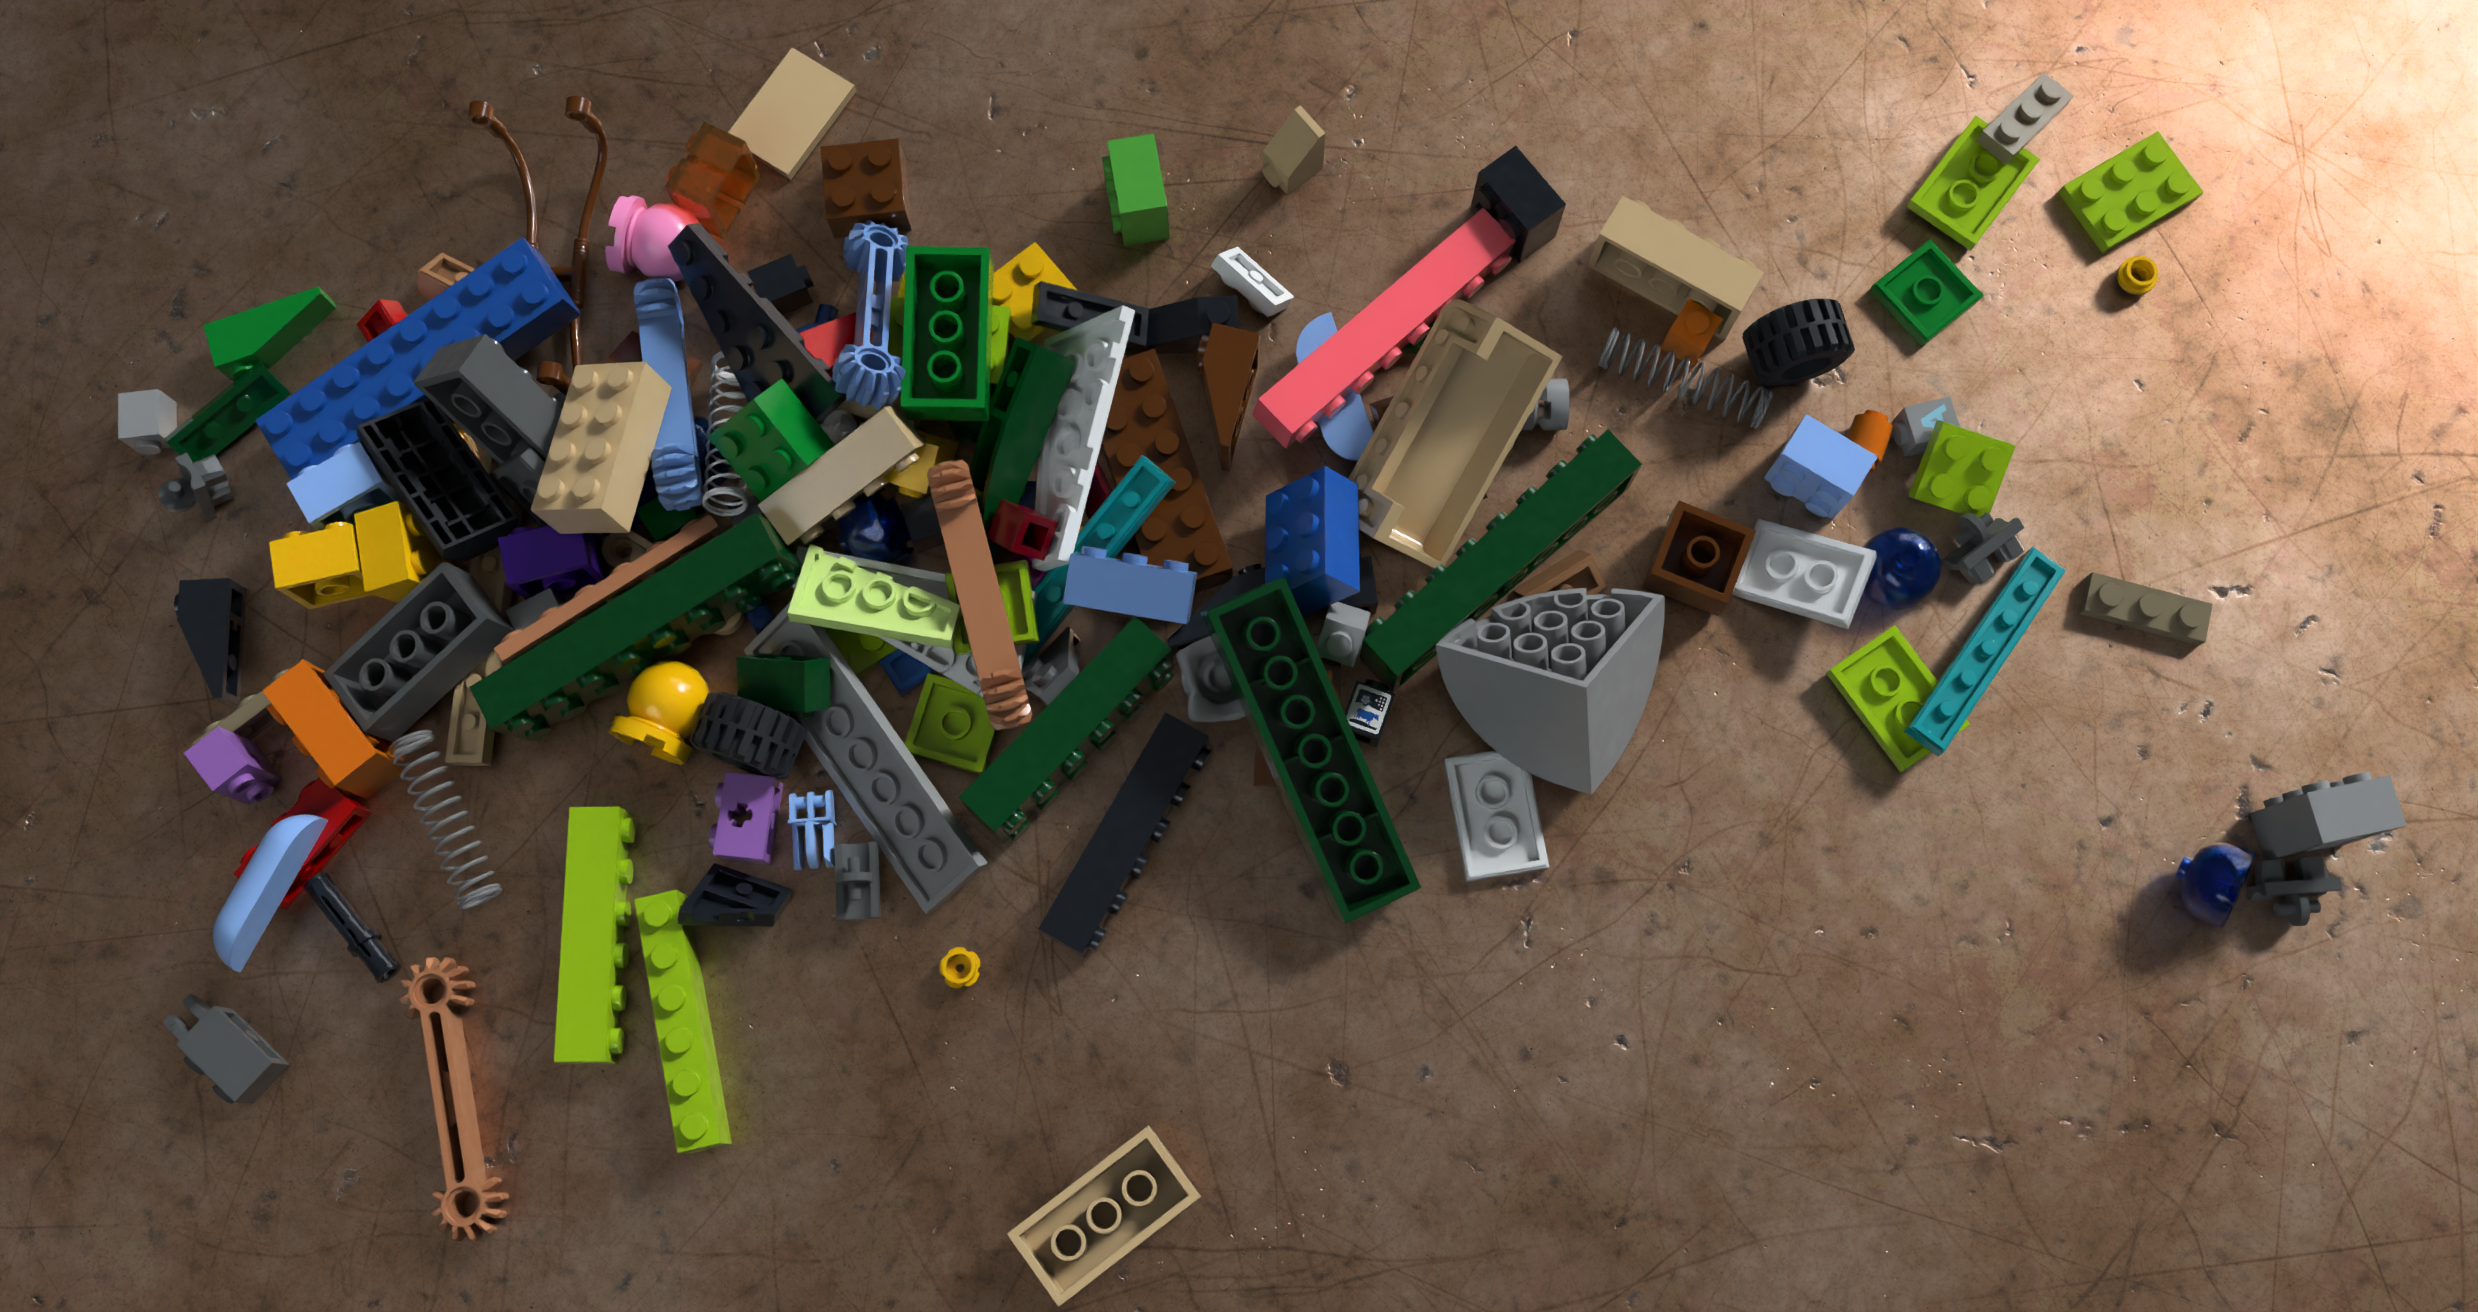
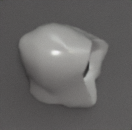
(1207, 684)

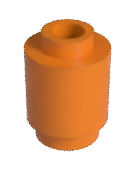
(1872, 433)

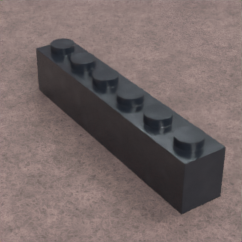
(1125, 836)

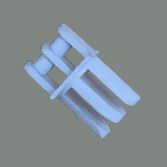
(812, 828)

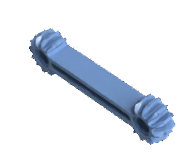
(663, 349)
(867, 369)

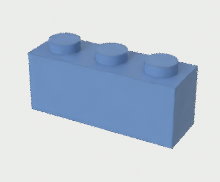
(1130, 585)

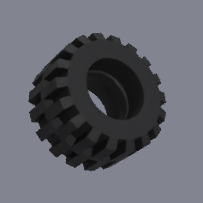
(1798, 342)
(747, 735)

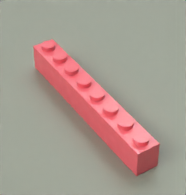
(1383, 329)

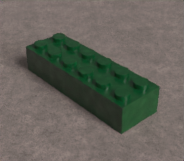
(1070, 731)

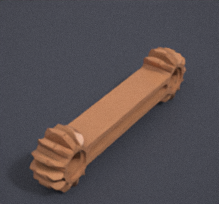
(979, 595)
(453, 1099)

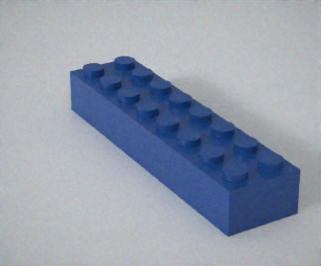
(506, 298)

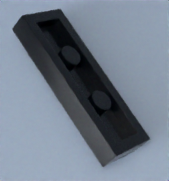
(1065, 308)

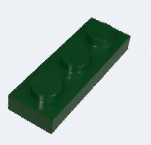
(228, 414)

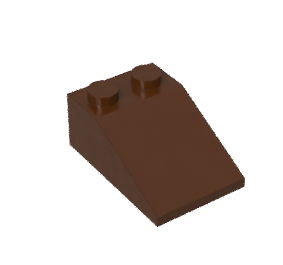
(1229, 369)

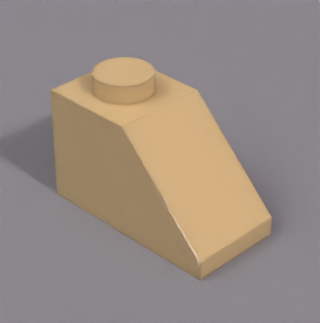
(1294, 152)

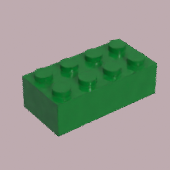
(947, 333)

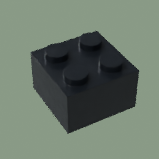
(1519, 202)

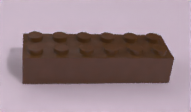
(1148, 424)

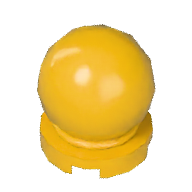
(663, 710)

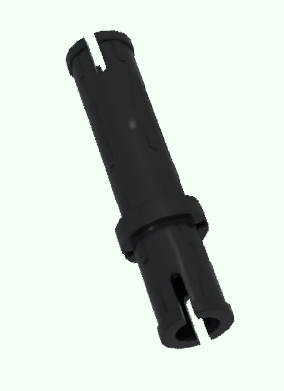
(361, 939)

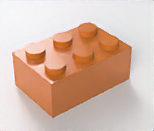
(330, 733)

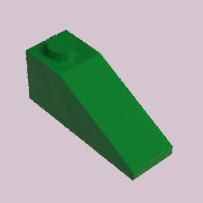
(265, 331)

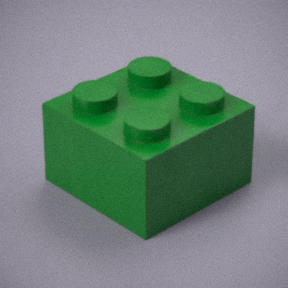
(771, 440)

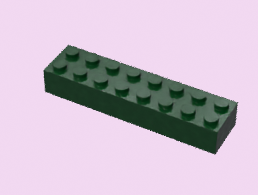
(1500, 559)
(637, 630)
(1310, 750)

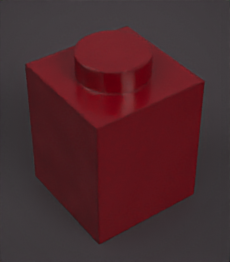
(1022, 530)

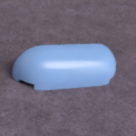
(1350, 428)
(263, 887)

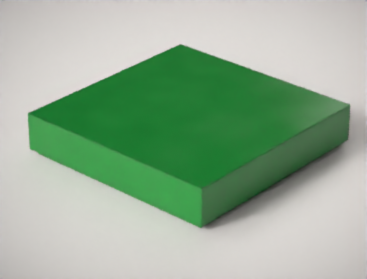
(1926, 292)

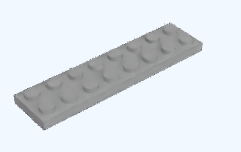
(878, 773)

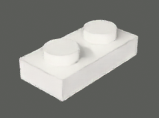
(1252, 282)

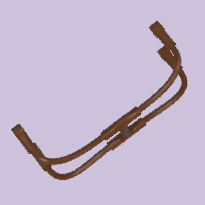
(579, 110)

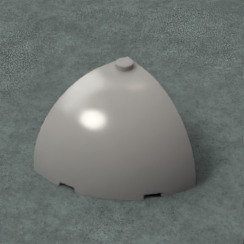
(1557, 679)

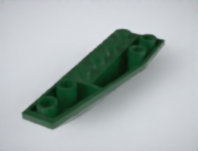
(1017, 426)

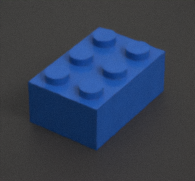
(1314, 539)

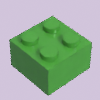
(1136, 190)

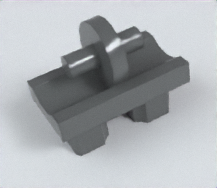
(200, 483)
(1978, 540)
(857, 881)
(2311, 881)

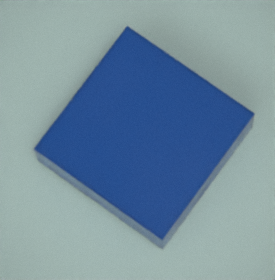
(905, 671)

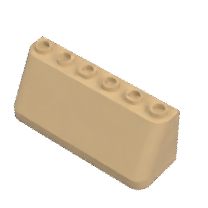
(1448, 431)

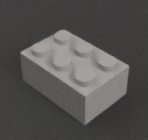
(2327, 815)

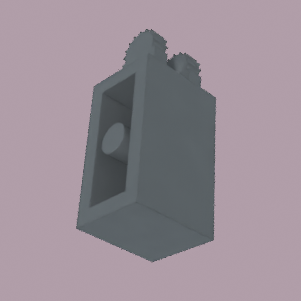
(226, 1051)

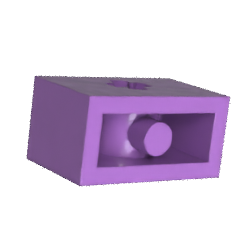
(233, 766)
(756, 837)

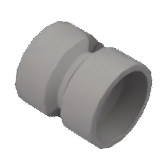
(1555, 410)

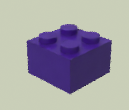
(552, 560)

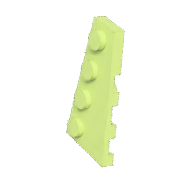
(854, 600)

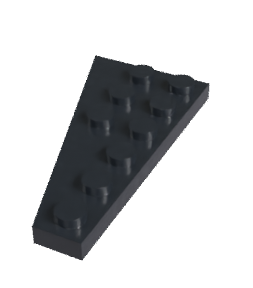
(750, 329)

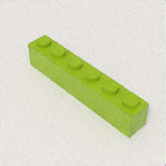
(594, 936)
(682, 1024)

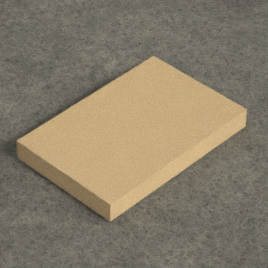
(792, 112)

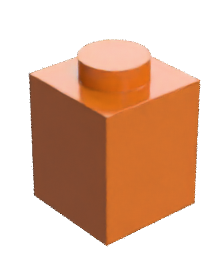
(1691, 332)

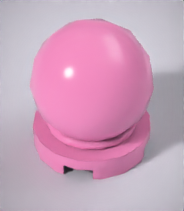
(644, 237)

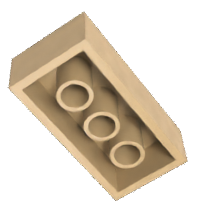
(1672, 264)
(602, 448)
(1103, 1215)

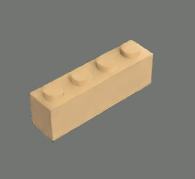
(842, 475)

